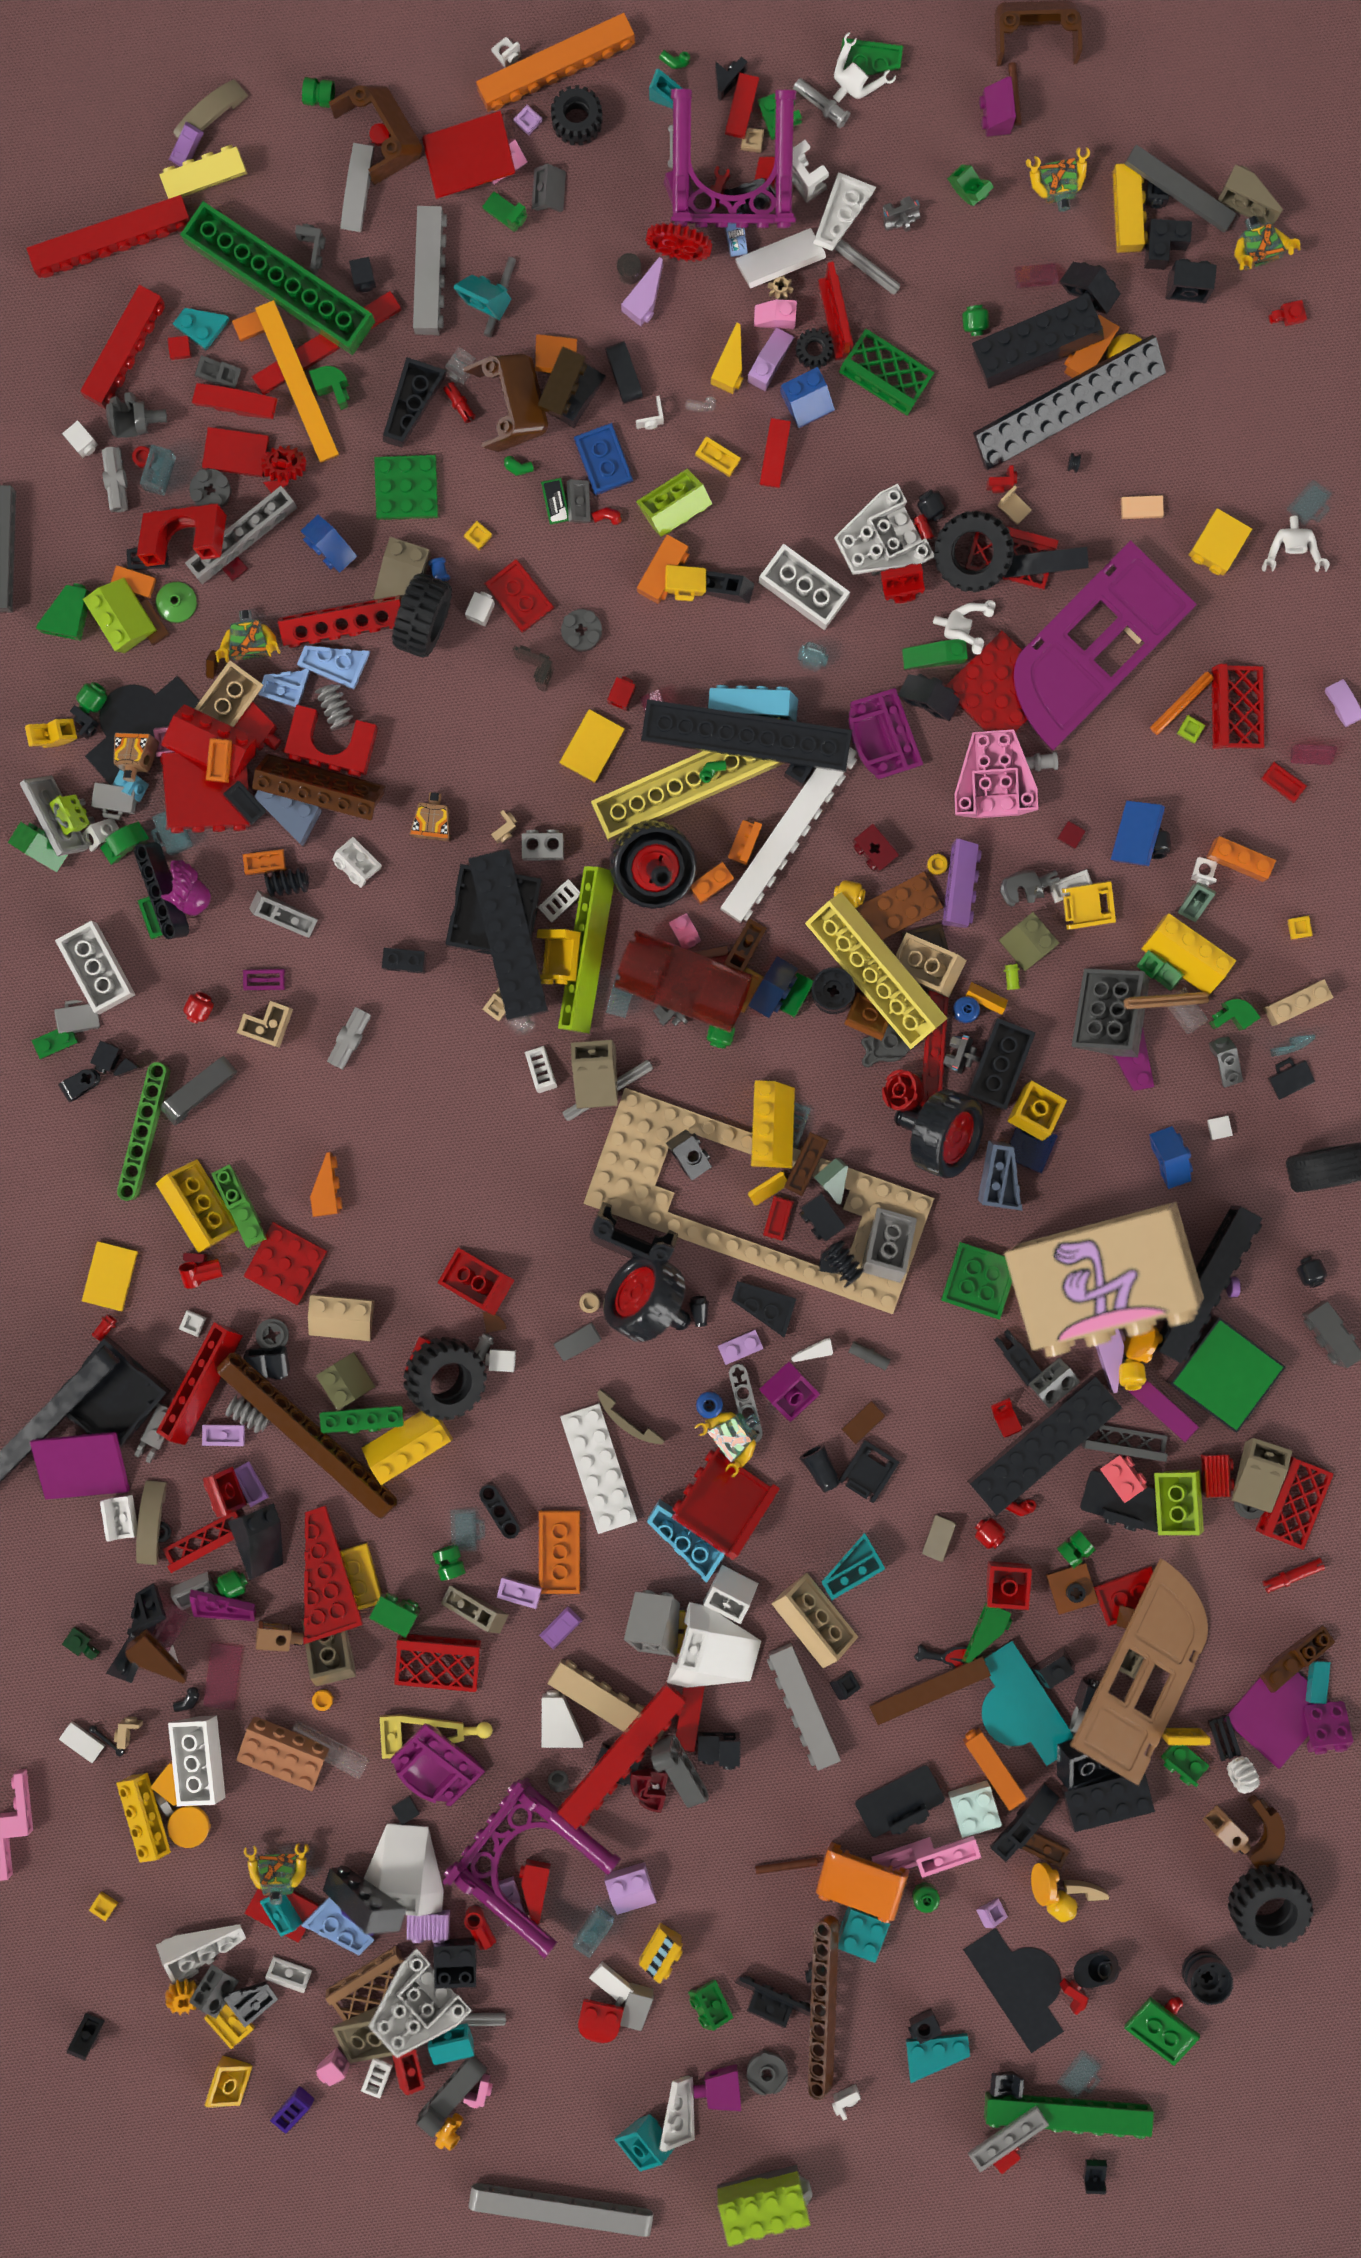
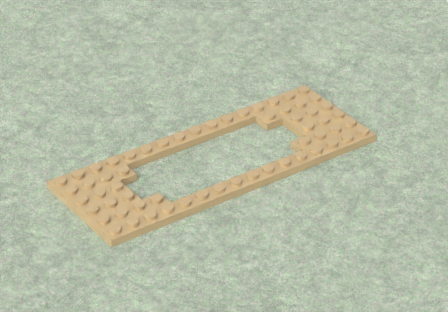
(633, 1163)

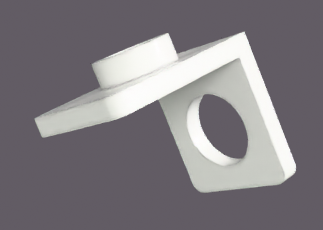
(511, 55)
(651, 422)
(99, 832)
(1204, 879)

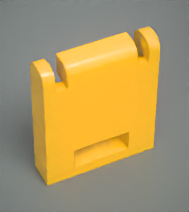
(1084, 905)

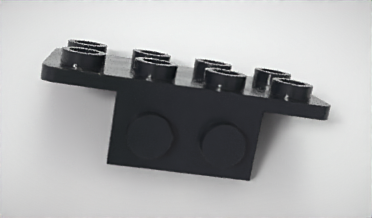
(1104, 1501)
(900, 1802)

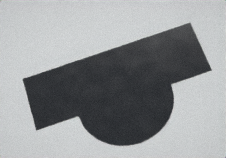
(137, 712)
(1022, 1984)

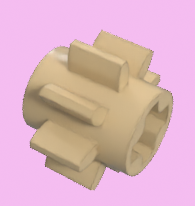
(780, 294)

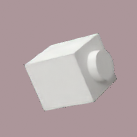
(80, 439)
(480, 608)
(501, 1360)

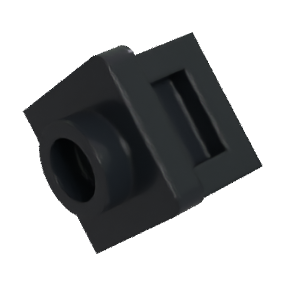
(1155, 196)
(1007, 2084)
(1095, 2176)

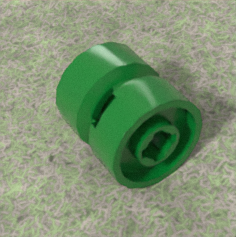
(317, 92)
(1079, 1542)
(452, 1569)

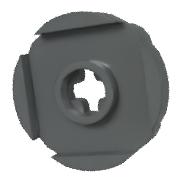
(204, 479)
(573, 621)
(767, 2085)

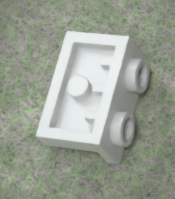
(356, 862)

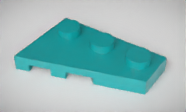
(935, 2054)

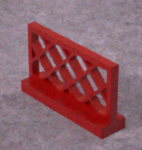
(835, 313)
(1021, 538)
(1221, 705)
(1269, 1520)
(436, 1645)

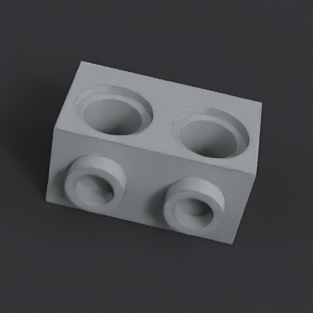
(542, 852)

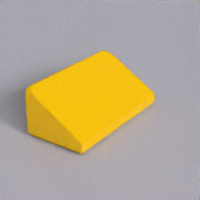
(767, 1188)

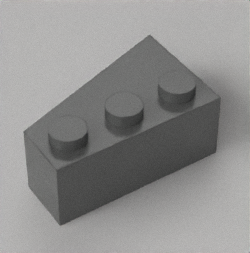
(1332, 1335)

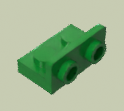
(1185, 1762)
(710, 2006)

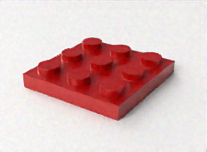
(285, 1263)

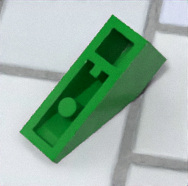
(935, 654)
(988, 1628)

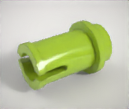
(1012, 976)

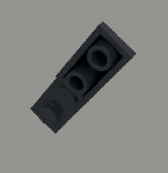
(1026, 1822)

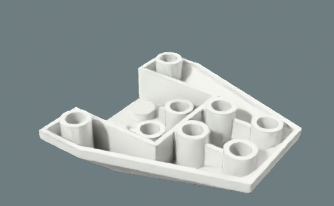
(882, 536)
(713, 1650)
(407, 1869)
(414, 2010)

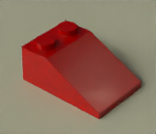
(476, 1281)

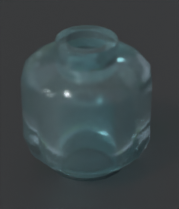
(812, 656)

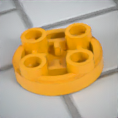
(1142, 1346)
(188, 1826)
(1044, 1884)

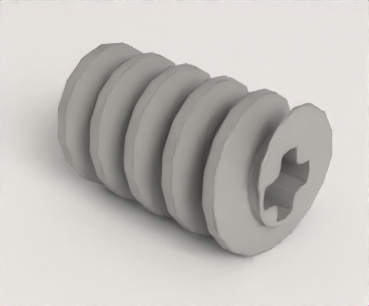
(334, 706)
(247, 1413)

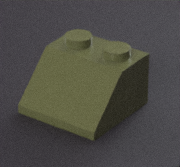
(1028, 941)
(345, 1381)

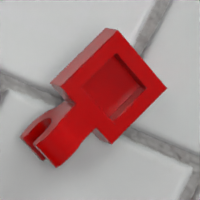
(720, 183)
(1290, 313)

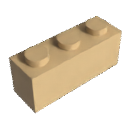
(1298, 1002)

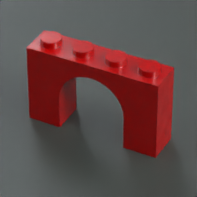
(160, 526)
(353, 759)

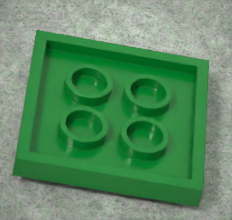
(406, 487)
(978, 1281)

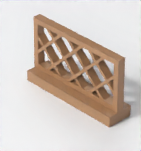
(361, 1978)

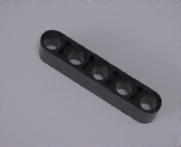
(159, 882)

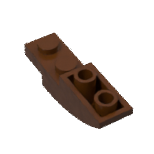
(1296, 1657)

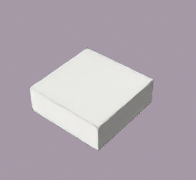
(1219, 1127)
(192, 1323)

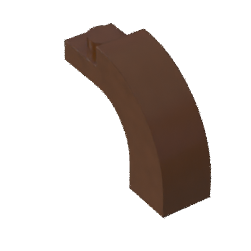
(1272, 1841)

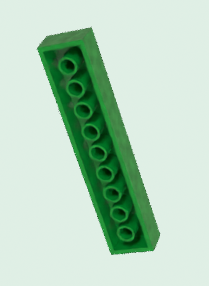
(277, 278)

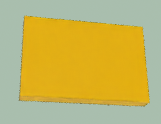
(592, 746)
(109, 1276)
(362, 1575)

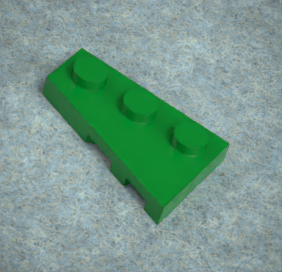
(874, 56)

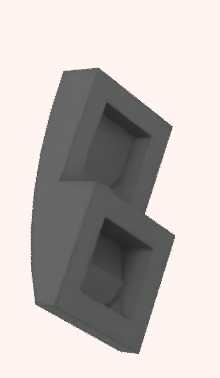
(217, 372)

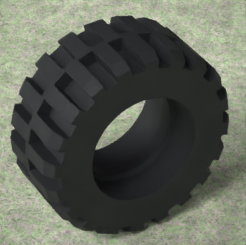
(945, 551)
(421, 615)
(461, 1394)
(1278, 1927)

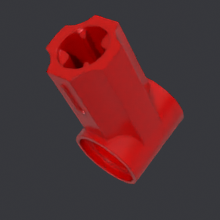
(194, 1274)
(480, 1929)

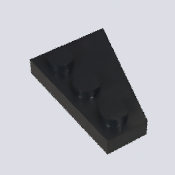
(121, 1666)

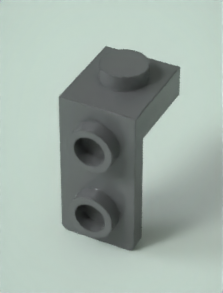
(313, 235)
(1228, 1060)

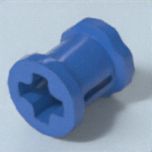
(438, 569)

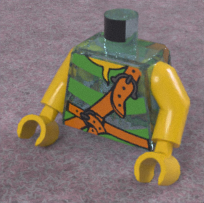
(1059, 179)
(1262, 244)
(247, 640)
(733, 1436)
(277, 1873)

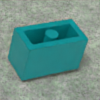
(452, 2045)

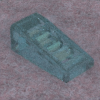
(804, 1110)

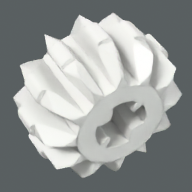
(1243, 1774)

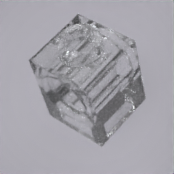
(455, 366)

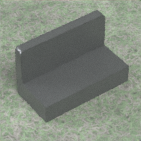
(548, 188)

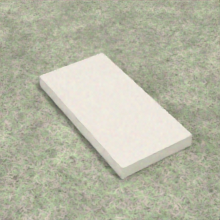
(780, 258)

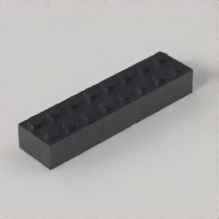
(508, 935)
(1214, 1275)
(1044, 1444)

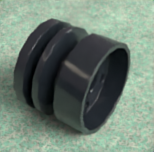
(830, 979)
(1214, 1985)

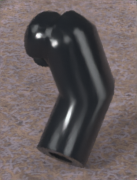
(189, 1702)

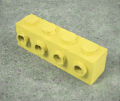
(204, 173)

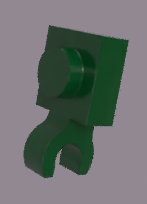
(78, 1642)

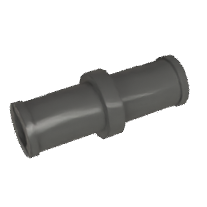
(869, 1355)

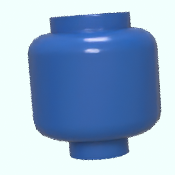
(961, 1015)
(714, 1410)

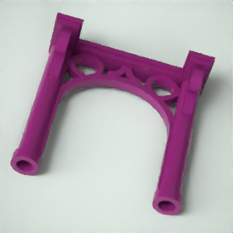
(782, 170)
(494, 1899)

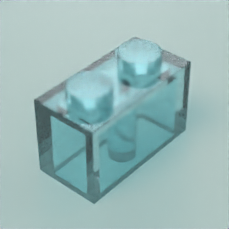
(157, 470)
(593, 1931)

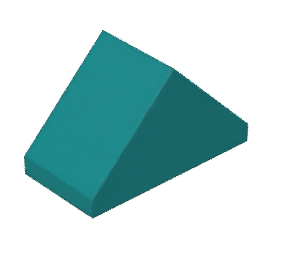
(661, 89)

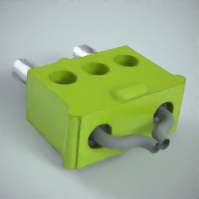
(70, 814)

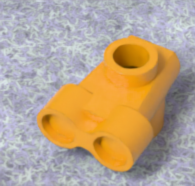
(446, 2136)

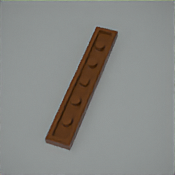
(929, 1690)

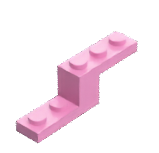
(15, 1823)
(930, 1859)

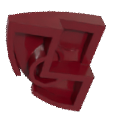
(649, 1788)

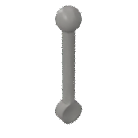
(670, 162)

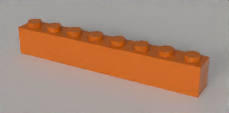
(556, 62)

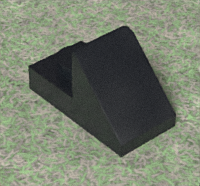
(728, 78)
(85, 2037)

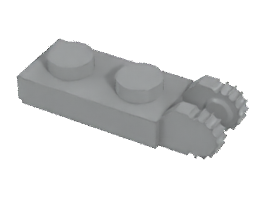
(150, 1435)

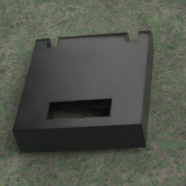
(866, 1474)

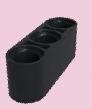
(624, 372)
(500, 1520)

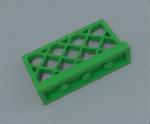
(881, 387)

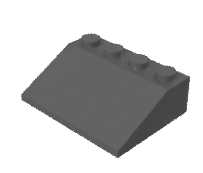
(1102, 1019)

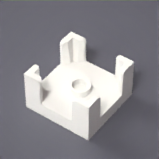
(807, 184)

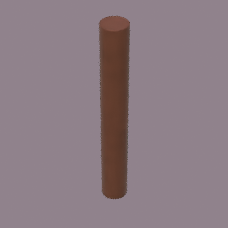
(1013, 73)
(789, 1865)

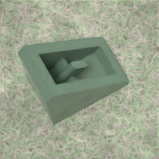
(1196, 901)
(833, 1179)

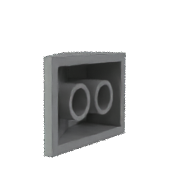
(889, 1245)

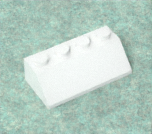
(197, 1761)

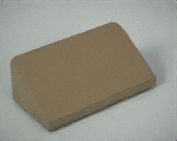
(939, 1538)

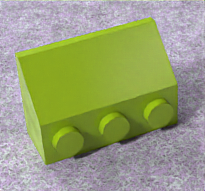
(674, 502)
(119, 615)
(1179, 1502)

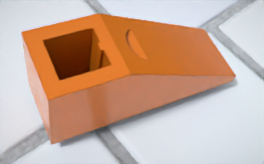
(324, 1193)

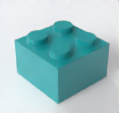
(862, 1934)

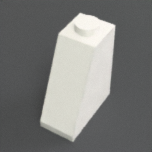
(558, 1723)

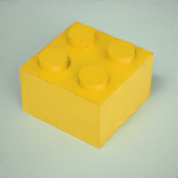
(1037, 1110)

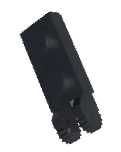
(1019, 1359)

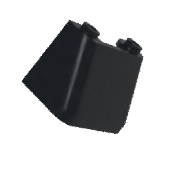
(607, 1236)

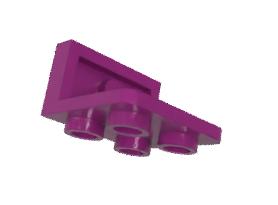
(1328, 1727)

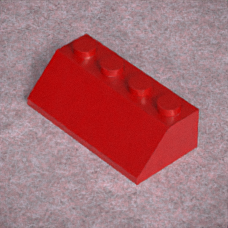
(191, 733)

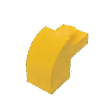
(51, 734)

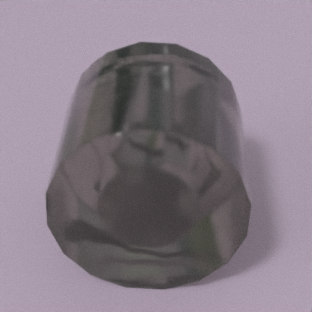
(629, 268)

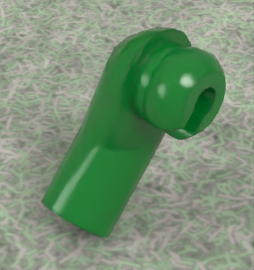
(675, 62)
(516, 468)
(710, 769)

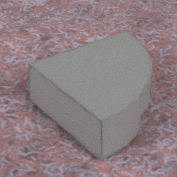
(163, 1804)

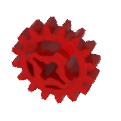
(283, 464)

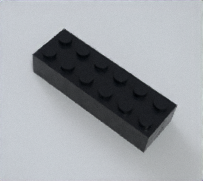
(1038, 341)

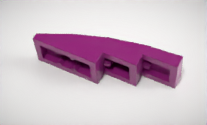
(1165, 1411)

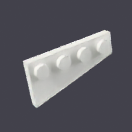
(843, 206)

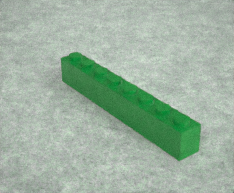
(1074, 2114)

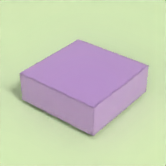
(527, 120)

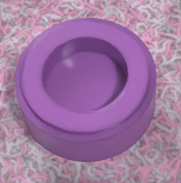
(1233, 1289)

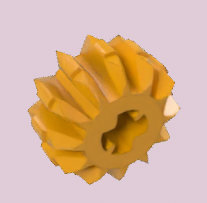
(179, 1995)

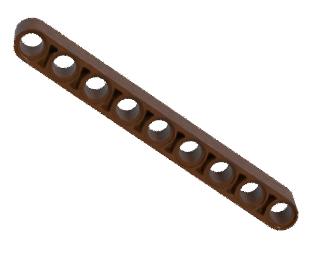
(827, 1998)

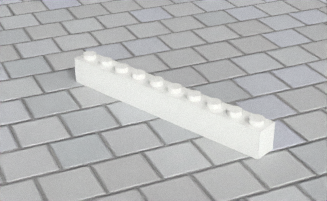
(783, 840)

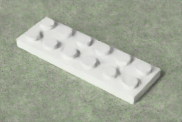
(598, 1468)

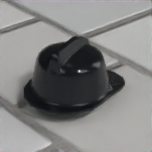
(1096, 1969)

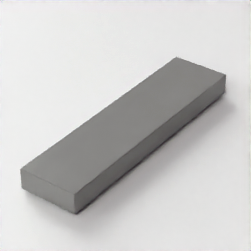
(1008, 2138)

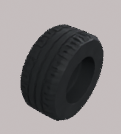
(1325, 1168)

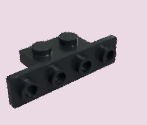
(771, 2005)

